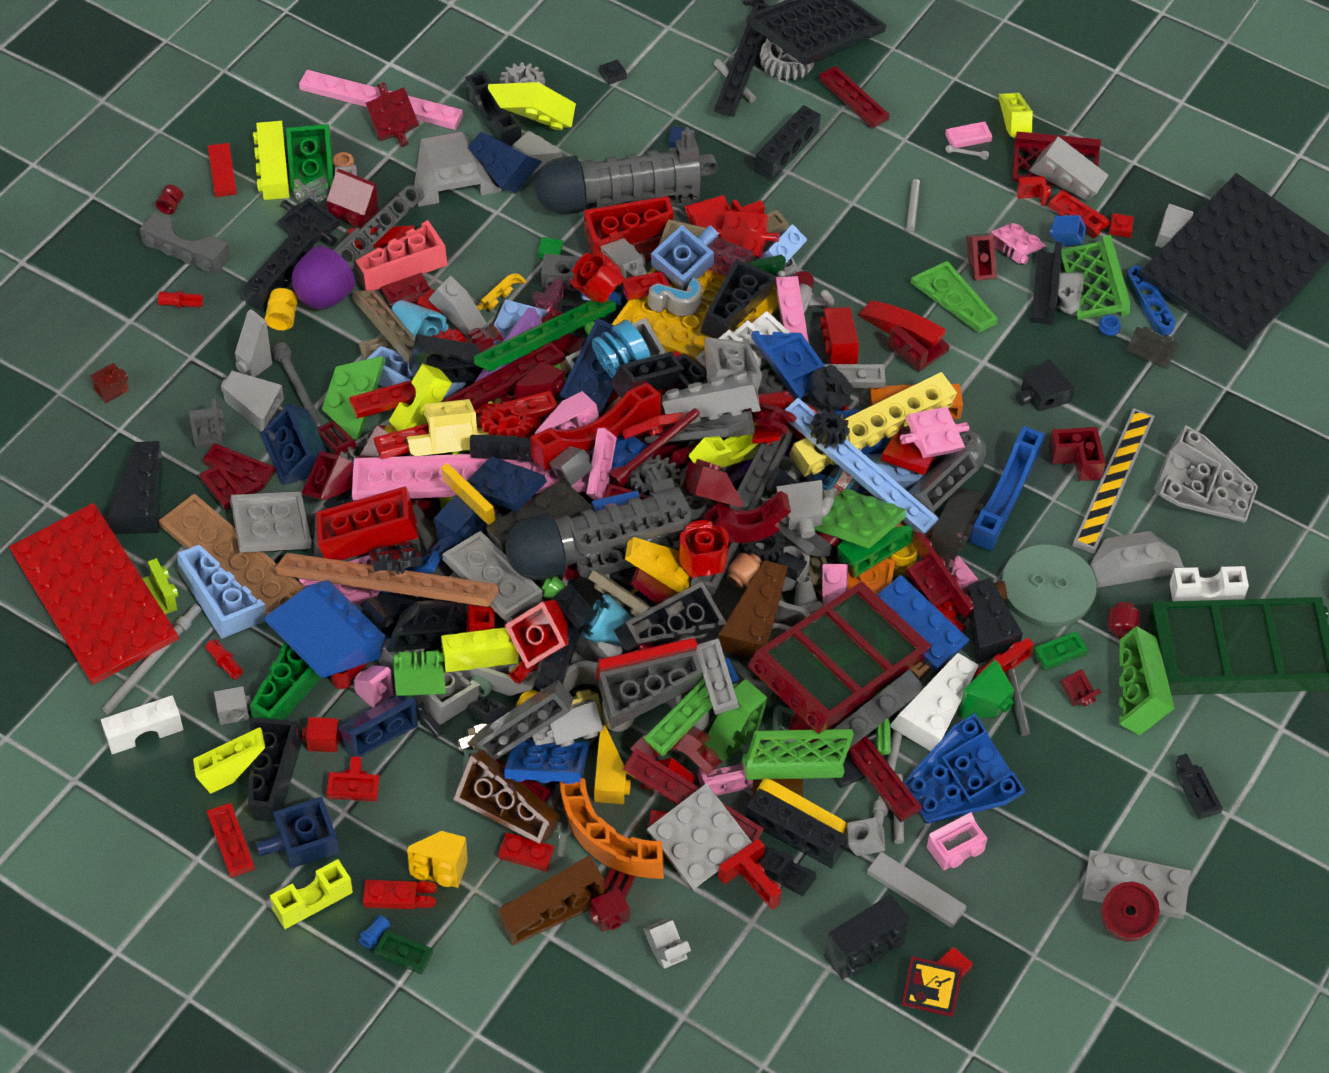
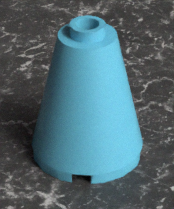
(420, 319)
(607, 618)

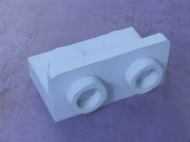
(788, 245)

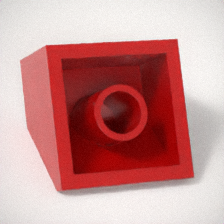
(539, 632)

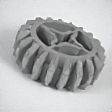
(782, 64)

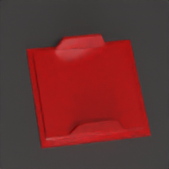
(708, 212)

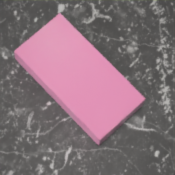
(968, 135)

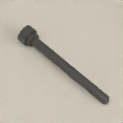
(283, 354)

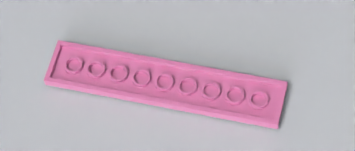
(424, 475)

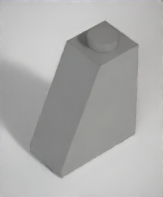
(253, 398)

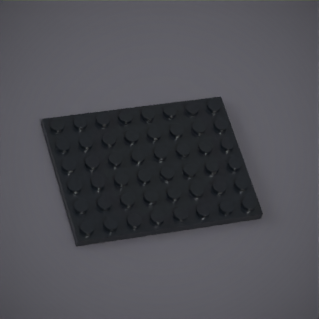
(1239, 261)

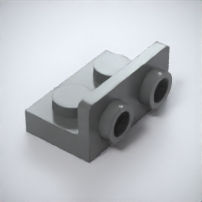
(207, 425)

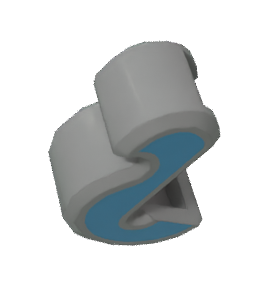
(675, 300)

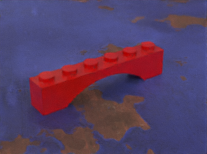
(635, 407)

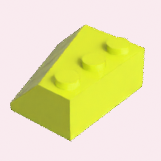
(535, 103)

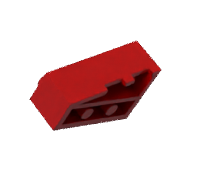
(839, 336)

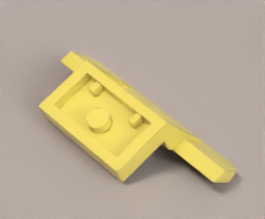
(449, 428)

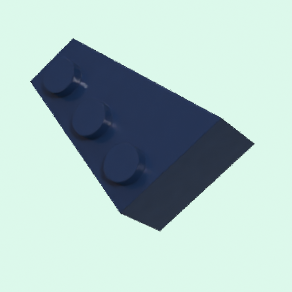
(503, 162)

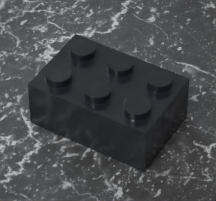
(866, 937)

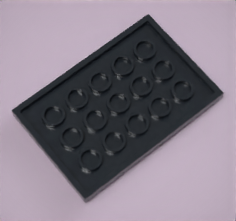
(815, 27)

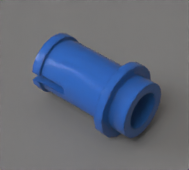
(370, 937)

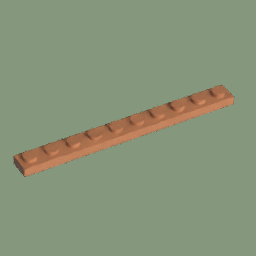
(407, 583)

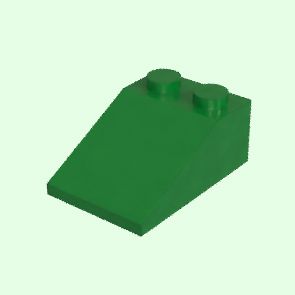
(310, 154)

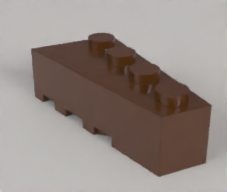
(504, 800)

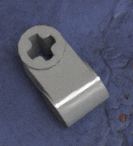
(1070, 291)

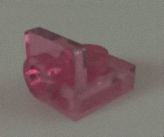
(551, 297)

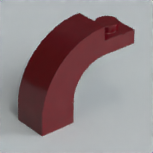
(750, 524)
(692, 745)

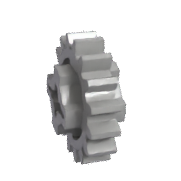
(522, 74)

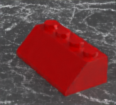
(366, 523)

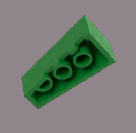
(285, 686)

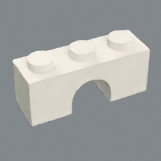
(1226, 585)
(126, 726)

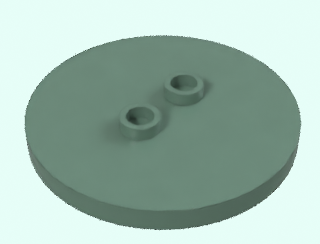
(1049, 585)

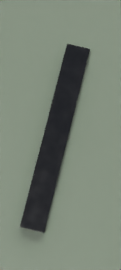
(740, 69)

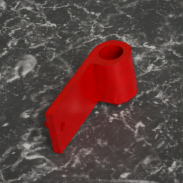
(778, 399)

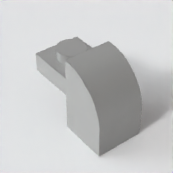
(666, 943)

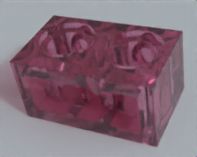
(725, 255)

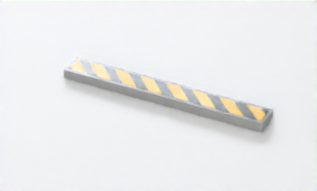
(1113, 481)

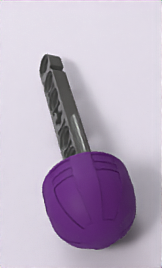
(325, 277)

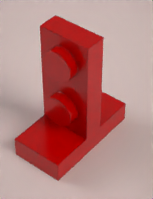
(747, 865)

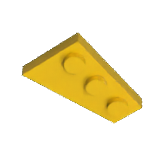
(658, 562)

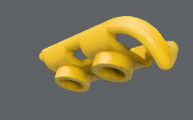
(502, 289)

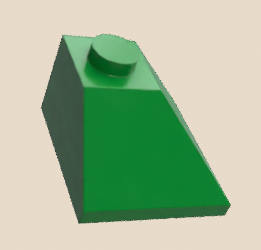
(987, 694)

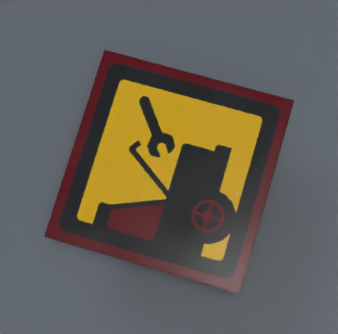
(932, 986)

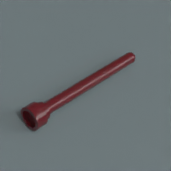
(620, 475)

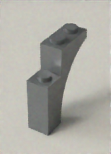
(427, 539)
(882, 706)

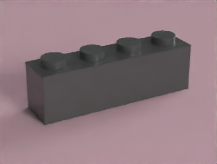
(944, 479)
(525, 720)

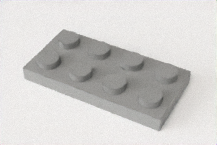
(484, 562)
(1167, 882)

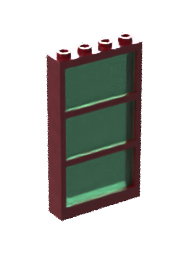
(839, 657)

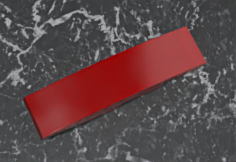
(887, 316)

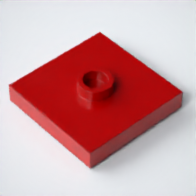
(653, 426)

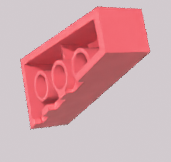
(413, 254)

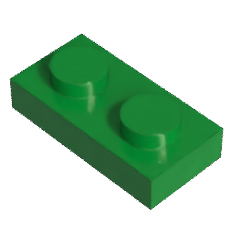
(1060, 651)

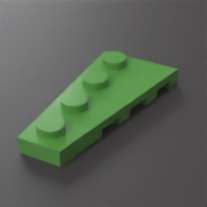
(954, 294)

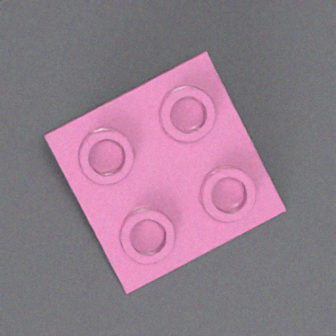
(1016, 242)

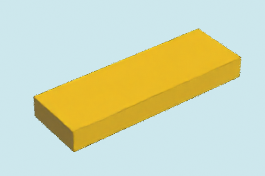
(468, 493)

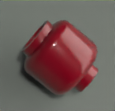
(1122, 619)

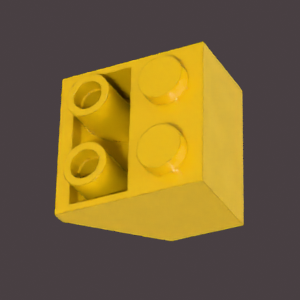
(439, 859)

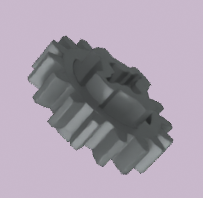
(644, 485)

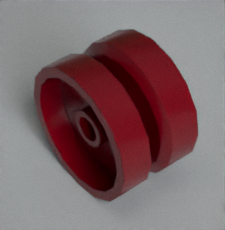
(1121, 924)

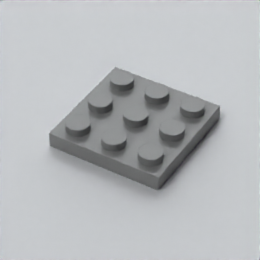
(270, 522)
(699, 836)

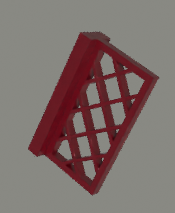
(1036, 143)

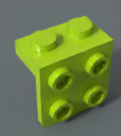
(160, 587)

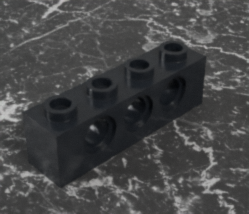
(787, 143)
(277, 270)
(796, 828)

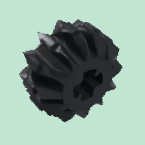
(829, 428)

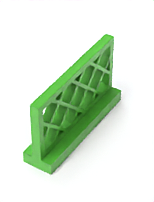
(1112, 271)
(804, 763)

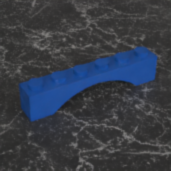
(997, 510)

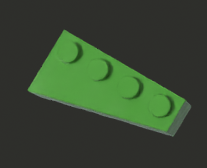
(1143, 681)

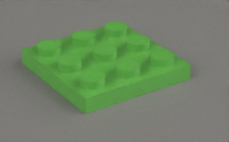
(860, 518)

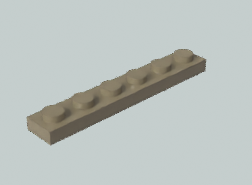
(386, 322)

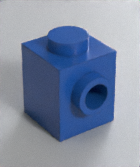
(1068, 230)

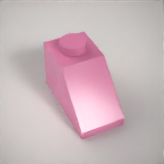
(374, 685)

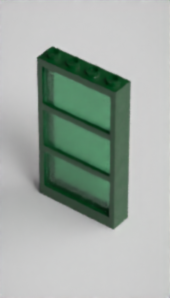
(1243, 645)

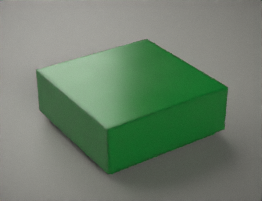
(550, 246)

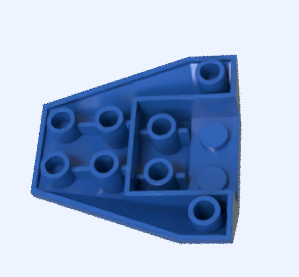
(963, 775)

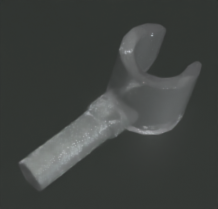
(562, 838)

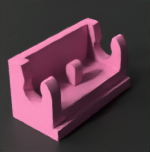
(725, 779)

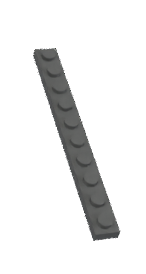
(751, 491)

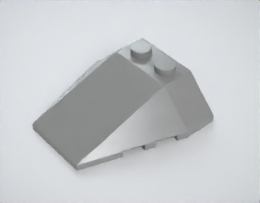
(449, 164)

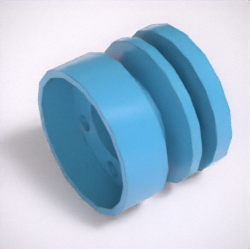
(622, 349)

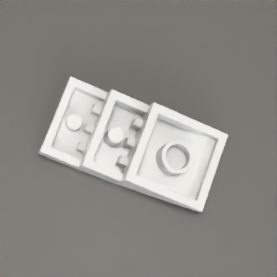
(765, 324)

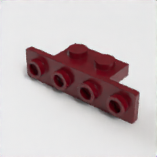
(935, 580)

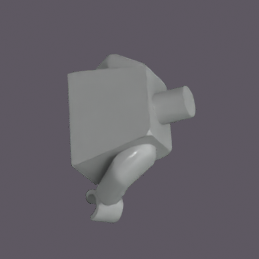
(807, 504)

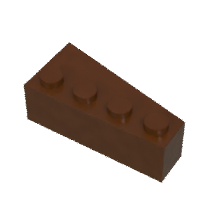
(755, 613)
(552, 901)

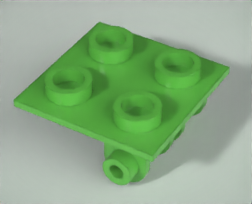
(419, 673)

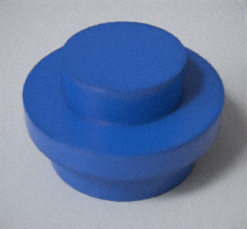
(1109, 325)

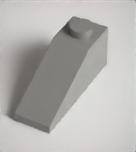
(458, 306)
(253, 347)

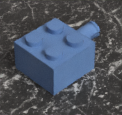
(684, 256)

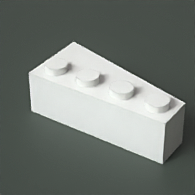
(934, 707)

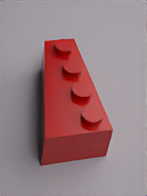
(630, 221)

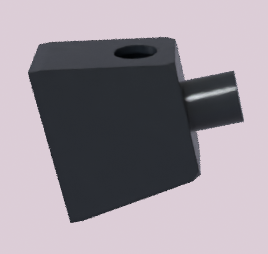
(1045, 388)

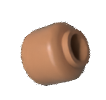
(743, 569)

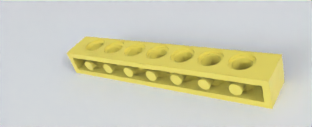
(936, 388)

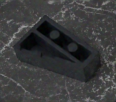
(991, 621)

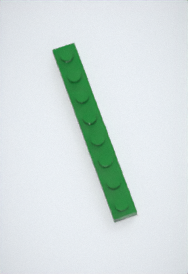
(542, 334)

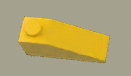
(610, 779)

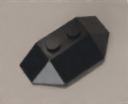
(425, 623)

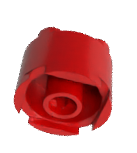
(596, 276)
(703, 549)

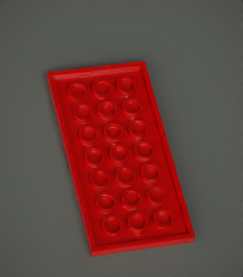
(93, 593)

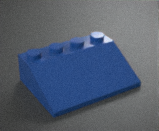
(327, 630)

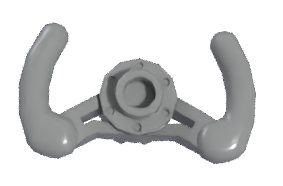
(808, 298)

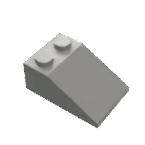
(728, 357)

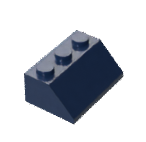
(293, 443)
(378, 725)

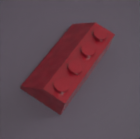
(709, 482)

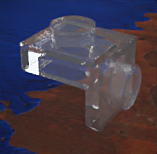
(315, 190)

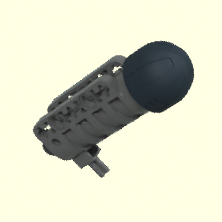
(569, 184)
(545, 546)

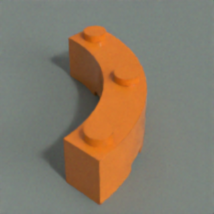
(602, 841)

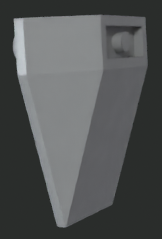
(1204, 478)

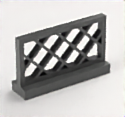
(724, 427)

